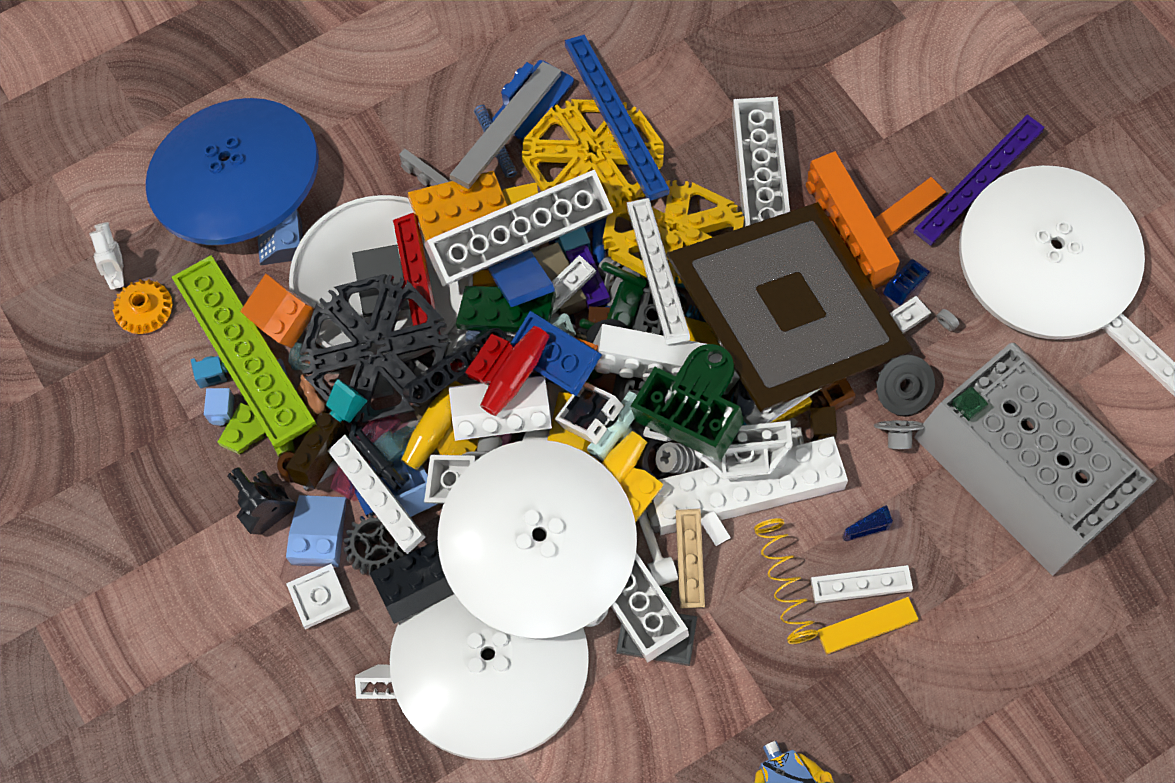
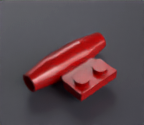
(506, 367)

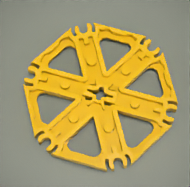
(576, 150)
(690, 227)

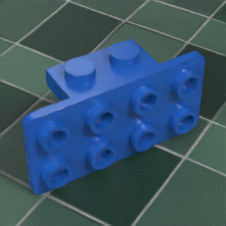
(551, 98)

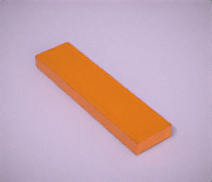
(910, 207)

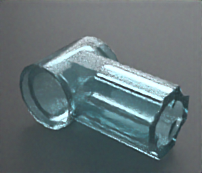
(394, 444)

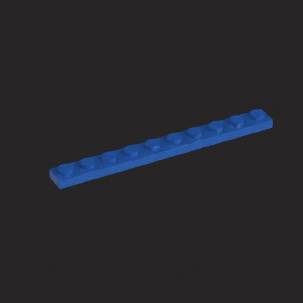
(617, 118)

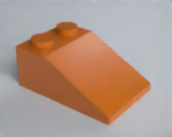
(278, 311)

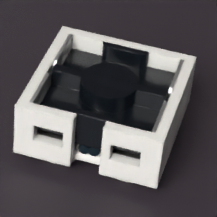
(589, 413)

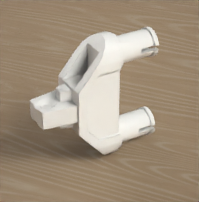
(108, 255)

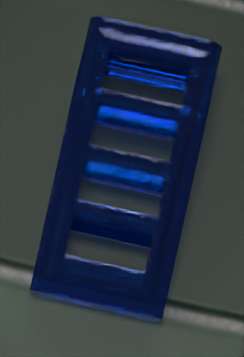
(898, 292)
(873, 523)

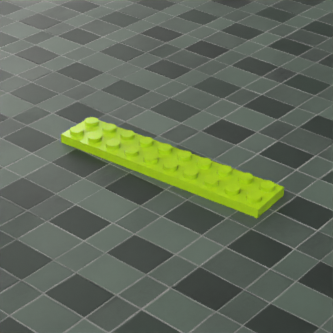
(244, 352)

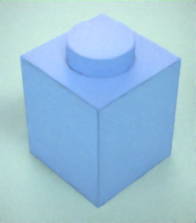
(219, 405)

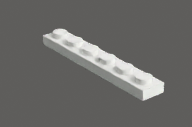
(376, 494)

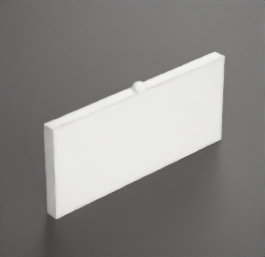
(714, 528)

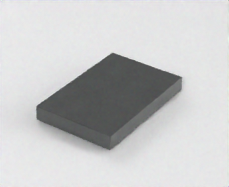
(375, 263)
(677, 654)

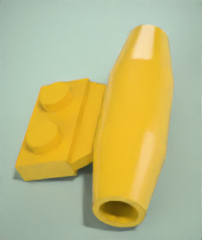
(436, 432)
(637, 483)

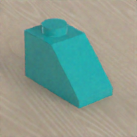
(344, 402)

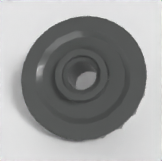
(918, 386)

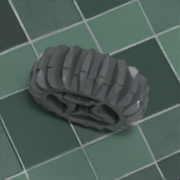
(359, 534)

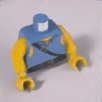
(789, 768)

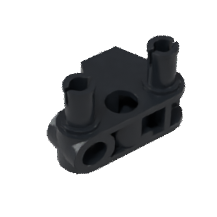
(260, 501)

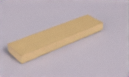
(690, 558)

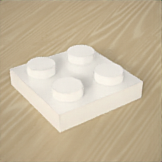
(318, 596)

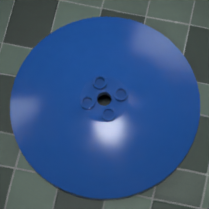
(238, 198)

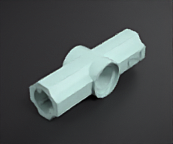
(616, 430)

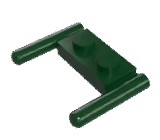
(626, 297)

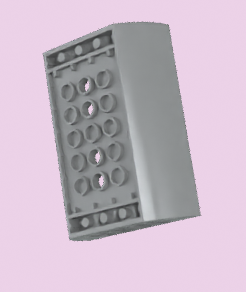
(1018, 471)

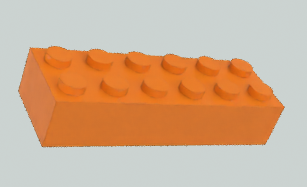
(852, 218)

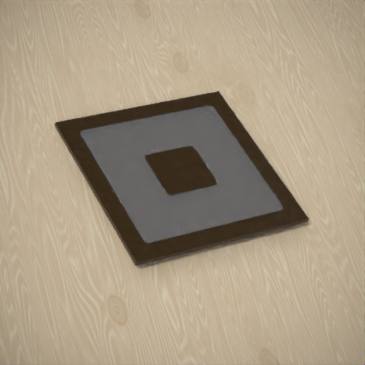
(789, 305)

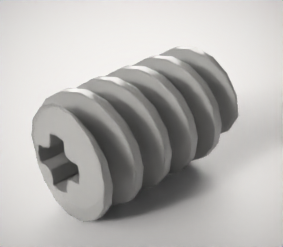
(677, 459)

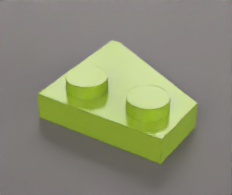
(241, 430)

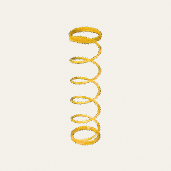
(792, 637)

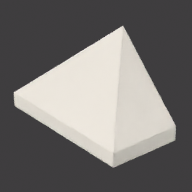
(378, 673)

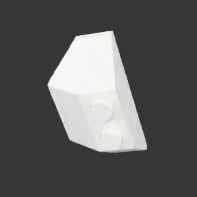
(753, 451)

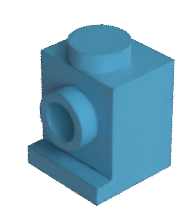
(209, 371)

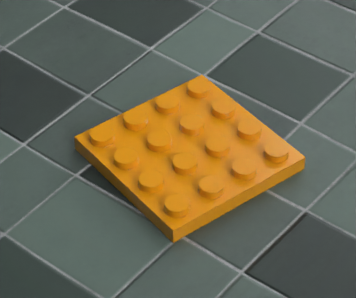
(452, 205)

